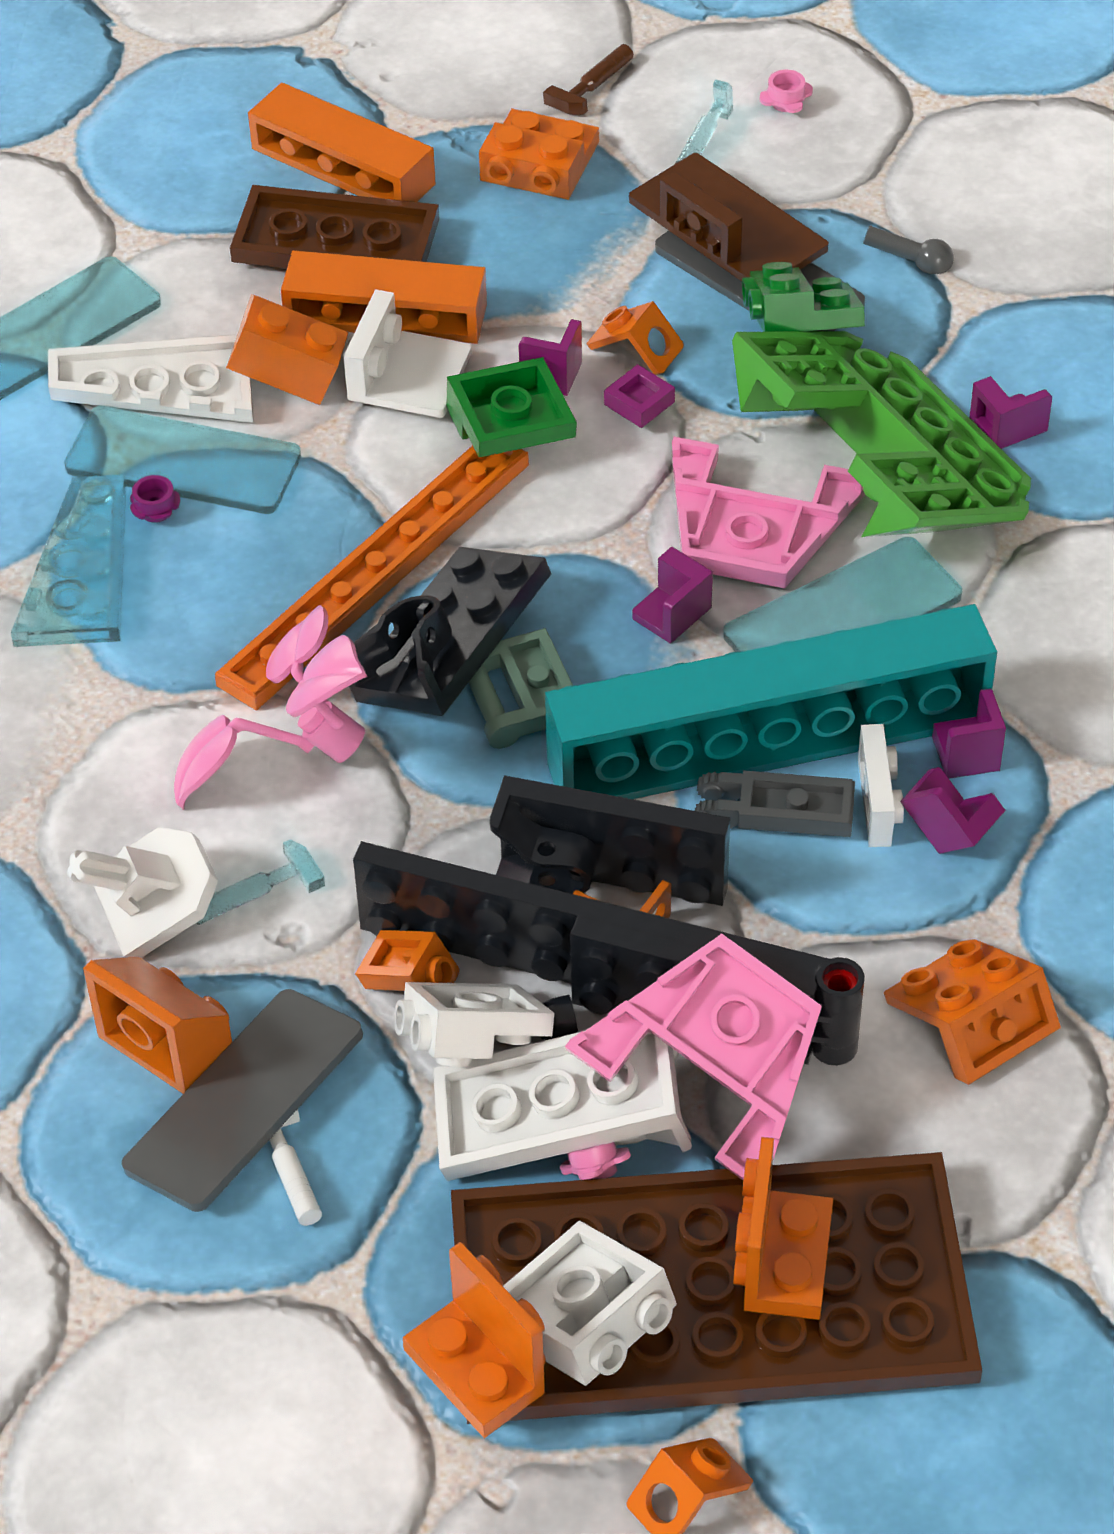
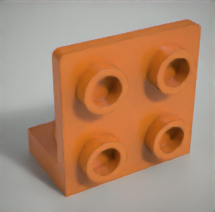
(982, 1004)
(780, 1244)
(481, 1345)

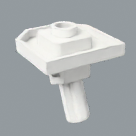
(149, 887)

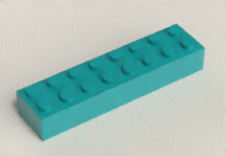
(768, 705)

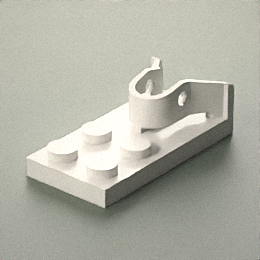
(550, 1103)

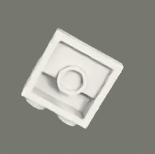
(462, 1018)
(593, 1301)

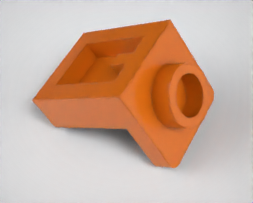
(406, 957)

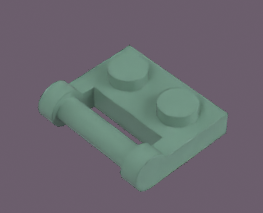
(530, 670)

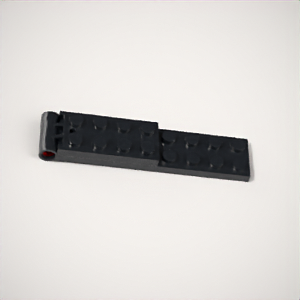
(592, 944)

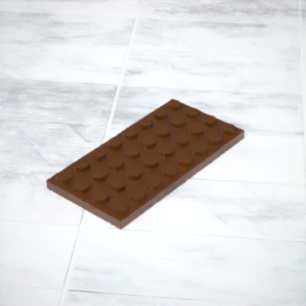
(890, 1298)

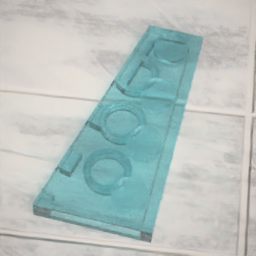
(80, 571)

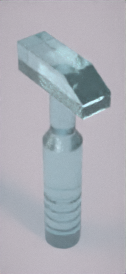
(721, 107)
(262, 883)

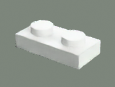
(877, 768)

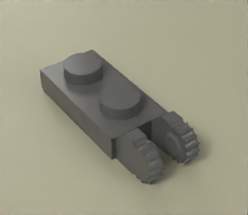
(780, 801)

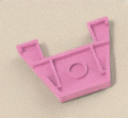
(753, 532)
(729, 1021)

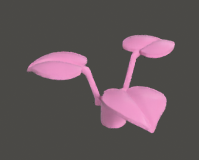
(321, 721)

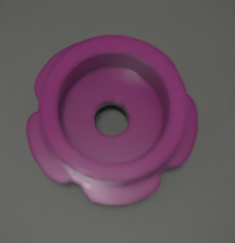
(154, 498)

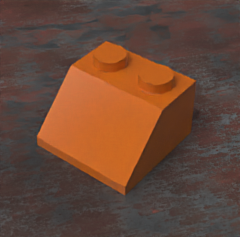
(287, 349)
(156, 1019)

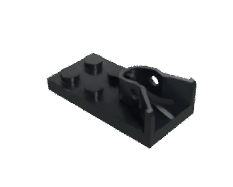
(446, 630)
(608, 841)

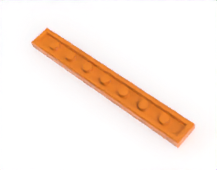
(376, 565)

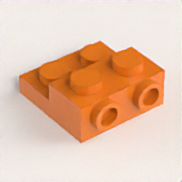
(537, 153)

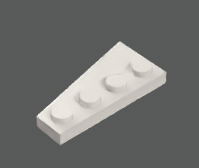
(154, 376)

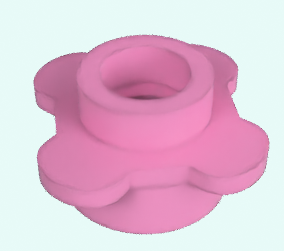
(786, 91)
(595, 1161)

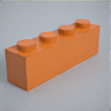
(340, 146)
(429, 296)

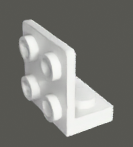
(400, 366)

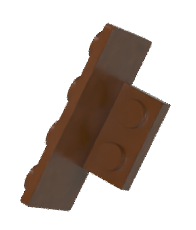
(725, 218)

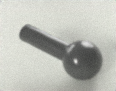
(931, 256)

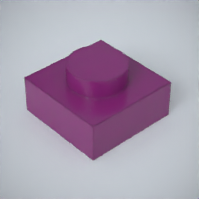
(639, 396)

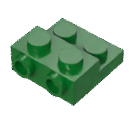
(786, 301)
(509, 407)

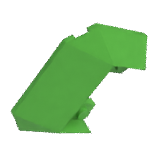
(909, 439)

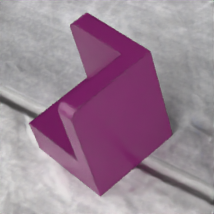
(561, 358)
(1009, 418)
(679, 599)
(972, 743)
(944, 814)

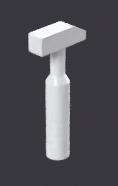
(294, 1177)

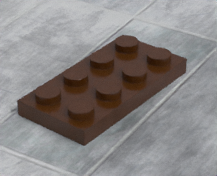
(330, 223)

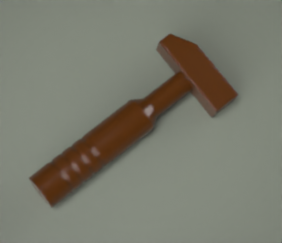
(571, 101)

